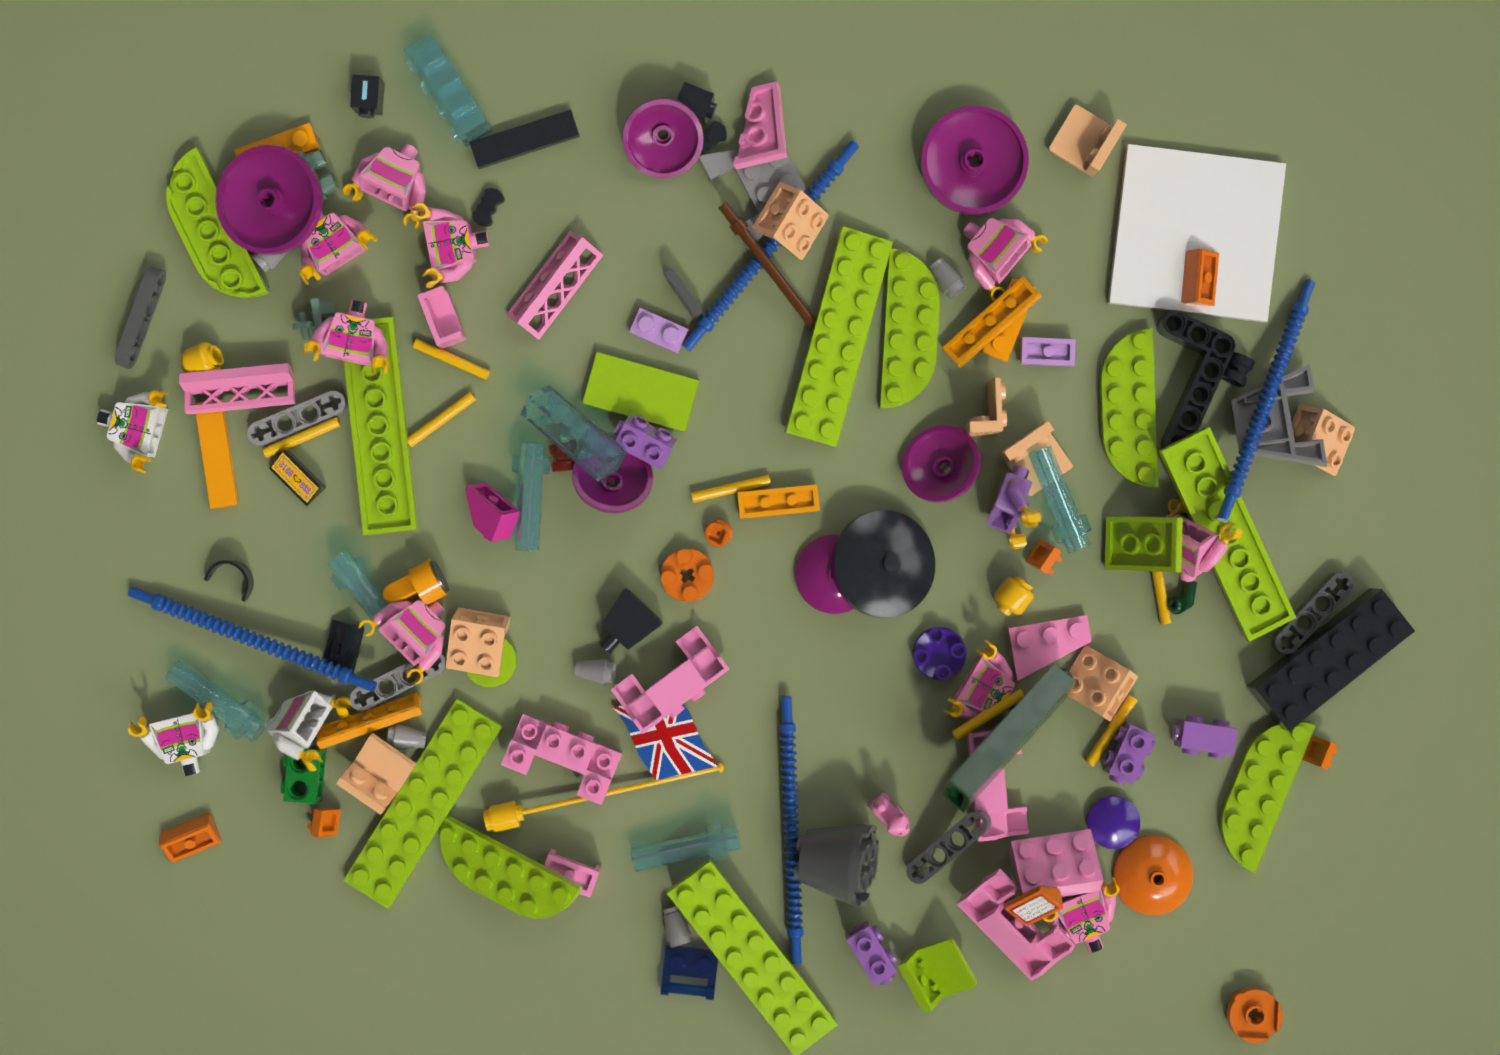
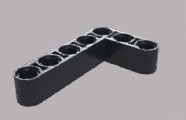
(1197, 379)

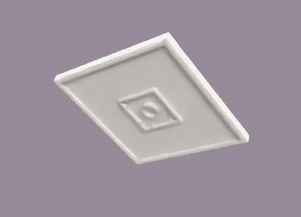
(1196, 202)

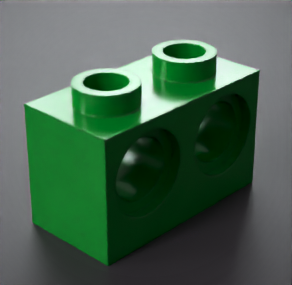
(313, 779)

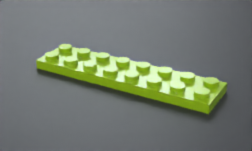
(838, 337)
(381, 442)
(1245, 568)
(423, 803)
(752, 957)

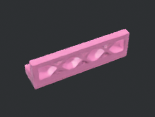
(534, 298)
(238, 379)

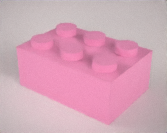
(1057, 861)

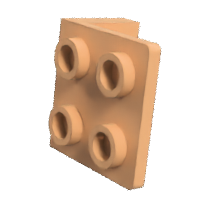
(1086, 140)
(791, 219)
(997, 417)
(1317, 423)
(1018, 453)
(476, 641)
(1100, 682)
(376, 774)

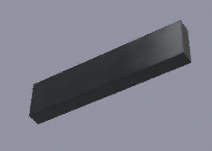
(524, 139)

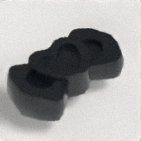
(713, 135)
(488, 207)

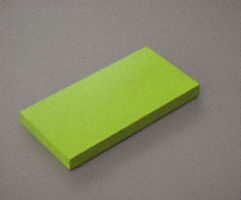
(641, 391)

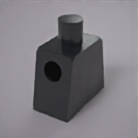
(628, 622)

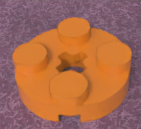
(684, 560)
(1264, 1026)

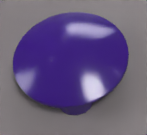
(939, 653)
(1113, 822)

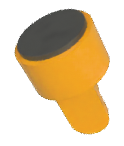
(423, 583)

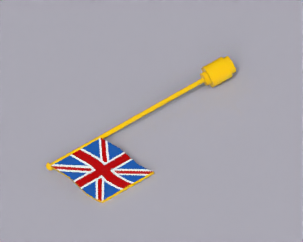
(668, 750)

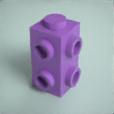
(644, 440)
(1196, 736)
(1128, 754)
(871, 954)

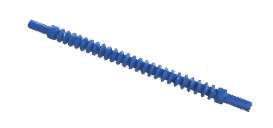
(834, 168)
(1299, 311)
(159, 602)
(787, 729)

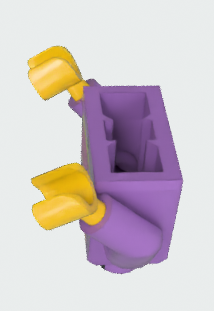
(1011, 504)

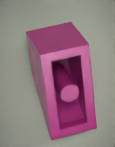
(491, 512)

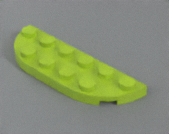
(194, 214)
(908, 329)
(1130, 409)
(1261, 790)
(504, 873)

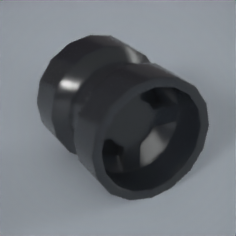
(1237, 369)

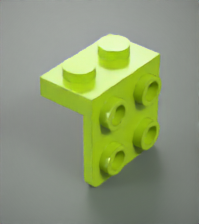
(936, 973)

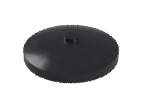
(883, 564)

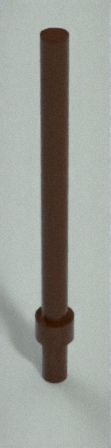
(738, 227)

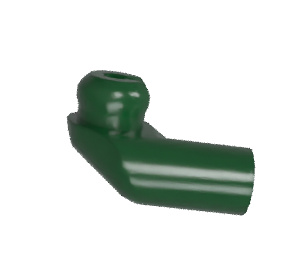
(1184, 600)

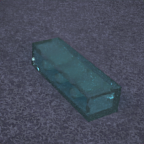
(447, 89)
(573, 432)

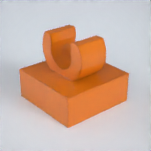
(1043, 557)
(1320, 752)
(324, 822)

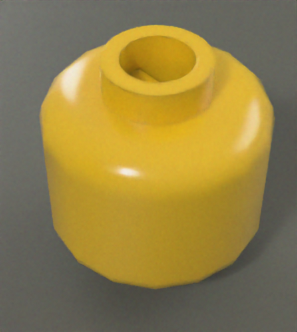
(202, 358)
(1013, 595)

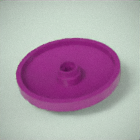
(974, 160)
(269, 200)

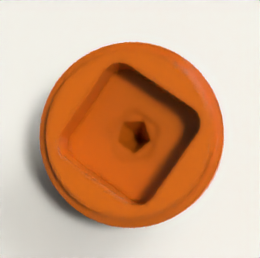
(718, 533)

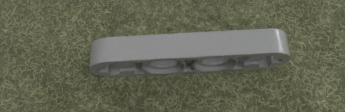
(299, 423)
(399, 682)

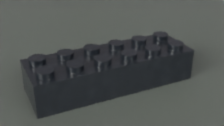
(1330, 658)

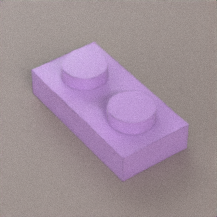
(658, 331)
(1047, 352)

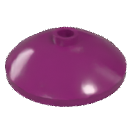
(664, 155)
(931, 453)
(631, 483)
(815, 579)

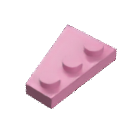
(764, 128)
(1045, 642)

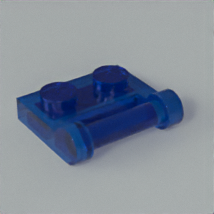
(689, 963)

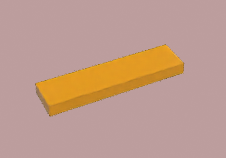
(991, 321)
(217, 458)
(369, 720)

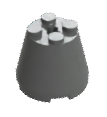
(839, 861)

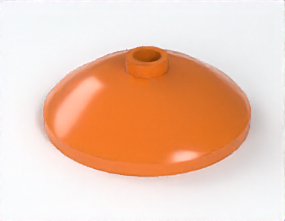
(1141, 862)

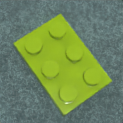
(1144, 544)

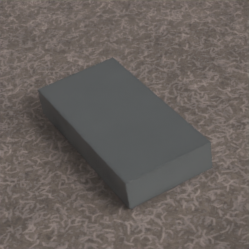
(683, 294)

